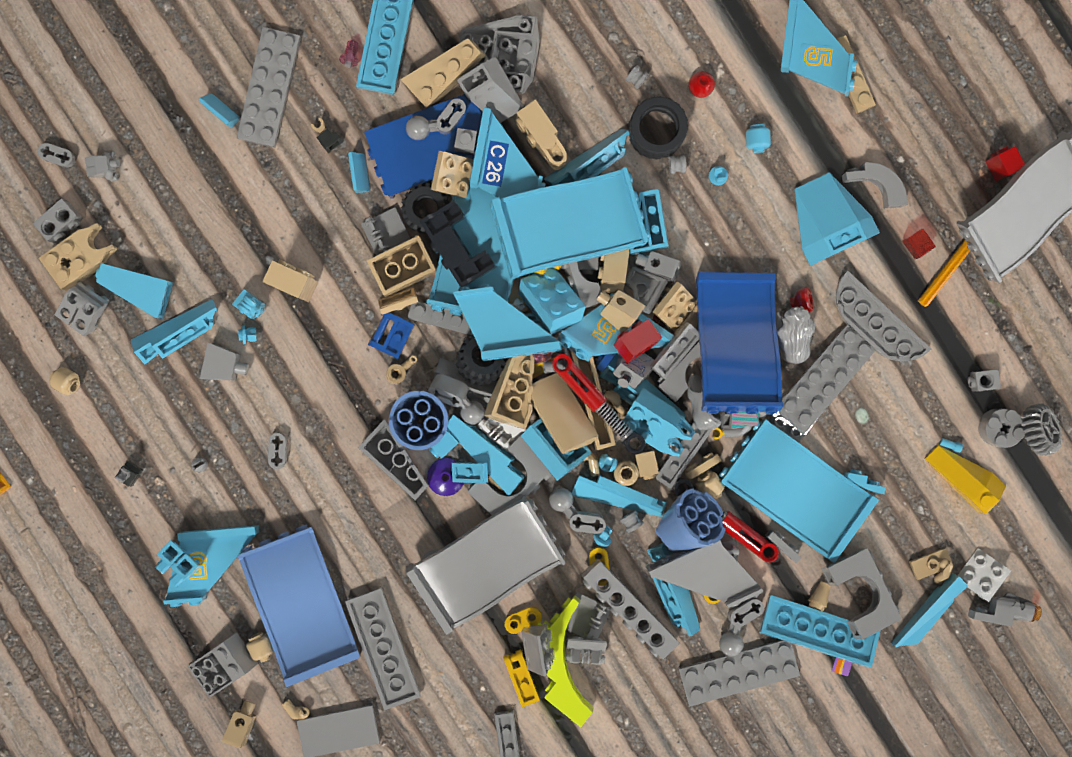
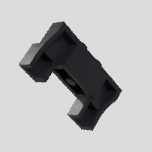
(451, 247)

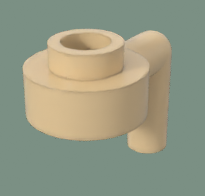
(400, 369)
(614, 401)

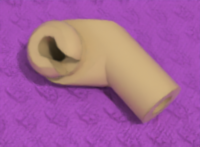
(593, 465)
(945, 573)
(294, 711)

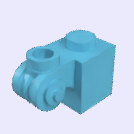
(249, 304)

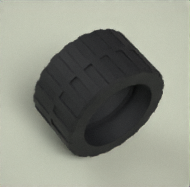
(666, 106)

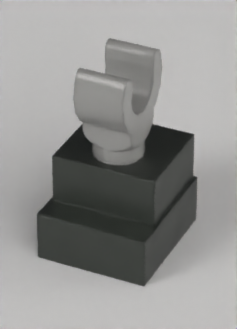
(128, 474)

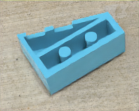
(654, 221)

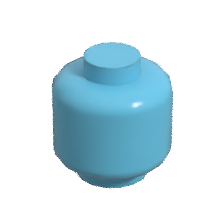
(758, 138)

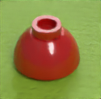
(701, 84)
(803, 298)

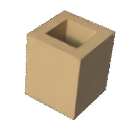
(646, 464)

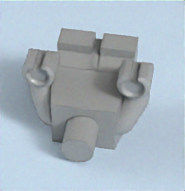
(102, 166)

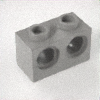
(55, 216)

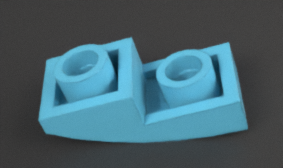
(861, 481)

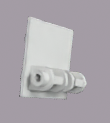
(501, 433)
(984, 574)

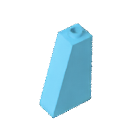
(139, 289)

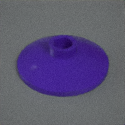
(435, 480)

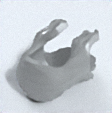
(795, 334)
(701, 418)

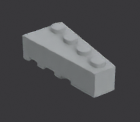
(393, 460)

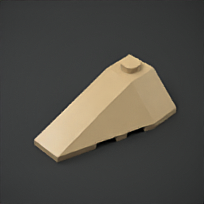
(513, 393)

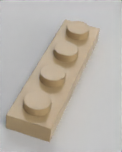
(861, 95)

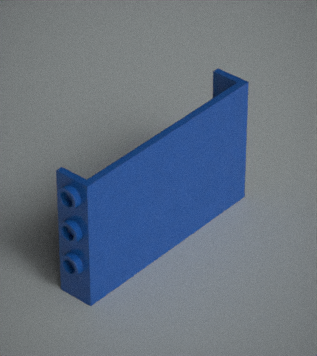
(411, 162)

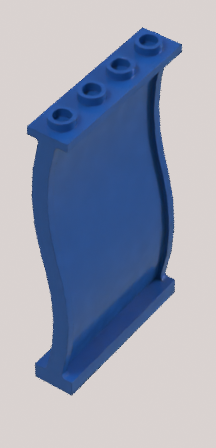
(738, 343)

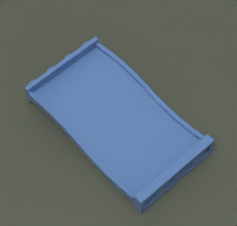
(298, 605)

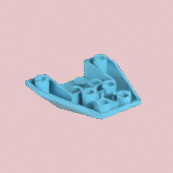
(830, 219)

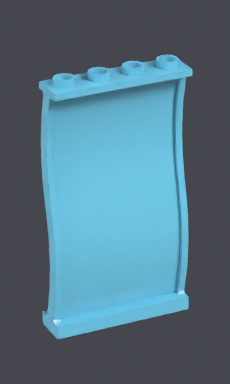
(569, 222)
(477, 234)
(798, 490)

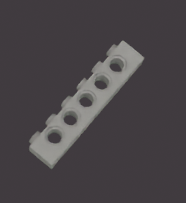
(666, 641)

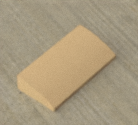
(562, 414)

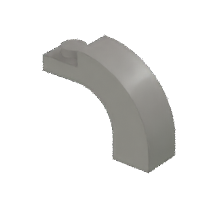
(885, 179)

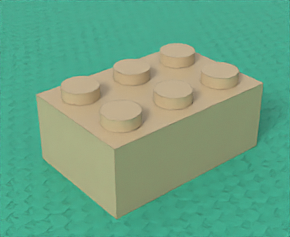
(402, 266)
(290, 280)

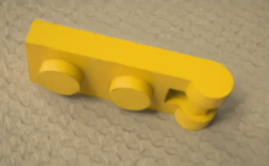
(521, 679)

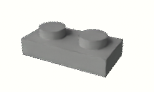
(777, 539)

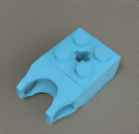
(658, 423)

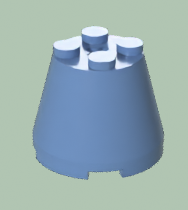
(405, 415)
(691, 522)

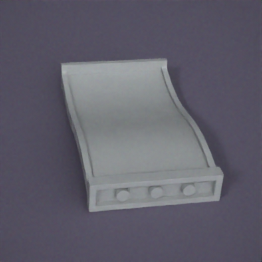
(1023, 211)
(486, 564)

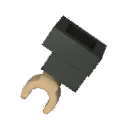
(326, 139)

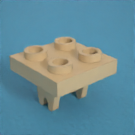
(452, 174)
(675, 306)

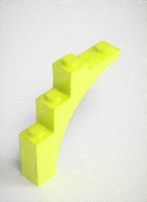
(563, 692)

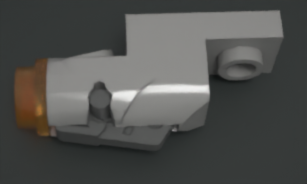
(1006, 609)

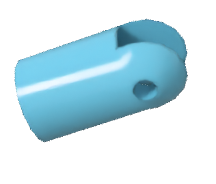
(607, 463)

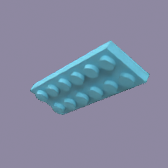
(384, 45)
(816, 631)

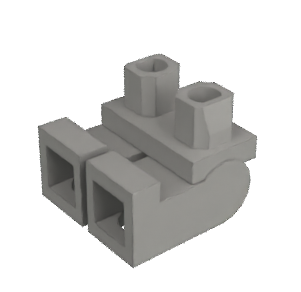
(83, 308)

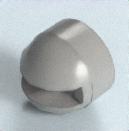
(203, 467)

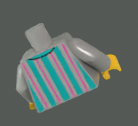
(738, 423)

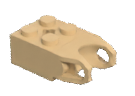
(541, 134)
(83, 256)

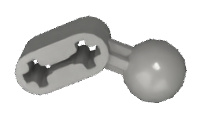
(419, 127)
(454, 393)
(562, 500)
(731, 642)

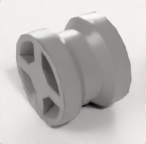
(637, 77)
(677, 164)
(631, 521)

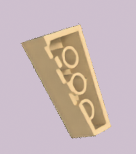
(440, 75)
(613, 271)

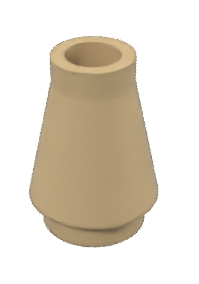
(820, 597)

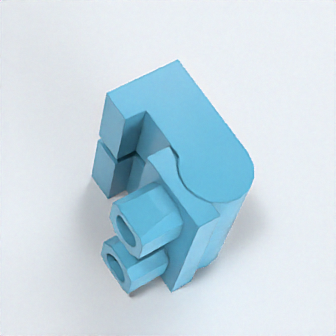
(179, 560)

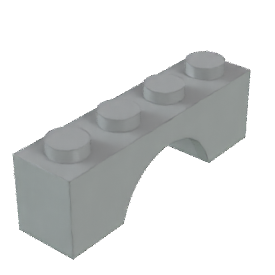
(584, 289)
(675, 383)

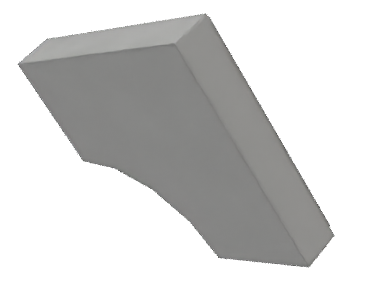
(645, 287)

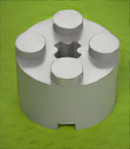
(992, 422)

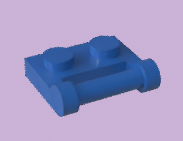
(396, 338)

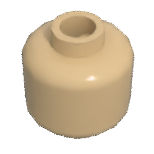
(64, 381)
(628, 479)
(710, 483)
(260, 647)

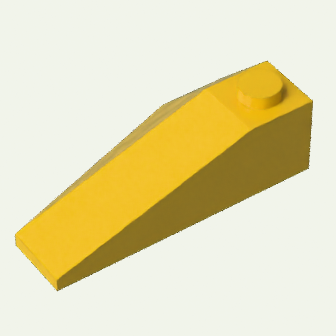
(974, 483)

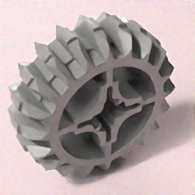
(1041, 429)

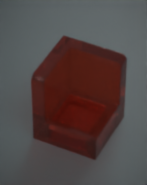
(919, 244)

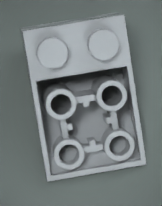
(490, 88)
(537, 648)
(222, 665)

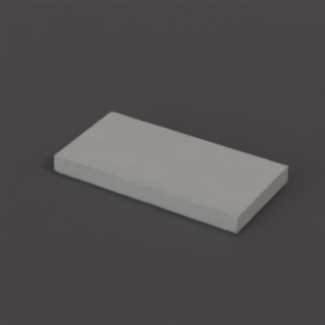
(338, 731)

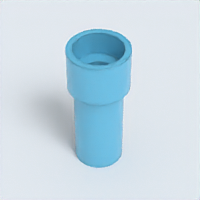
(956, 446)

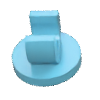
(718, 175)
(247, 334)
(603, 538)

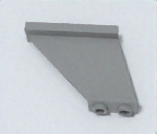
(708, 572)

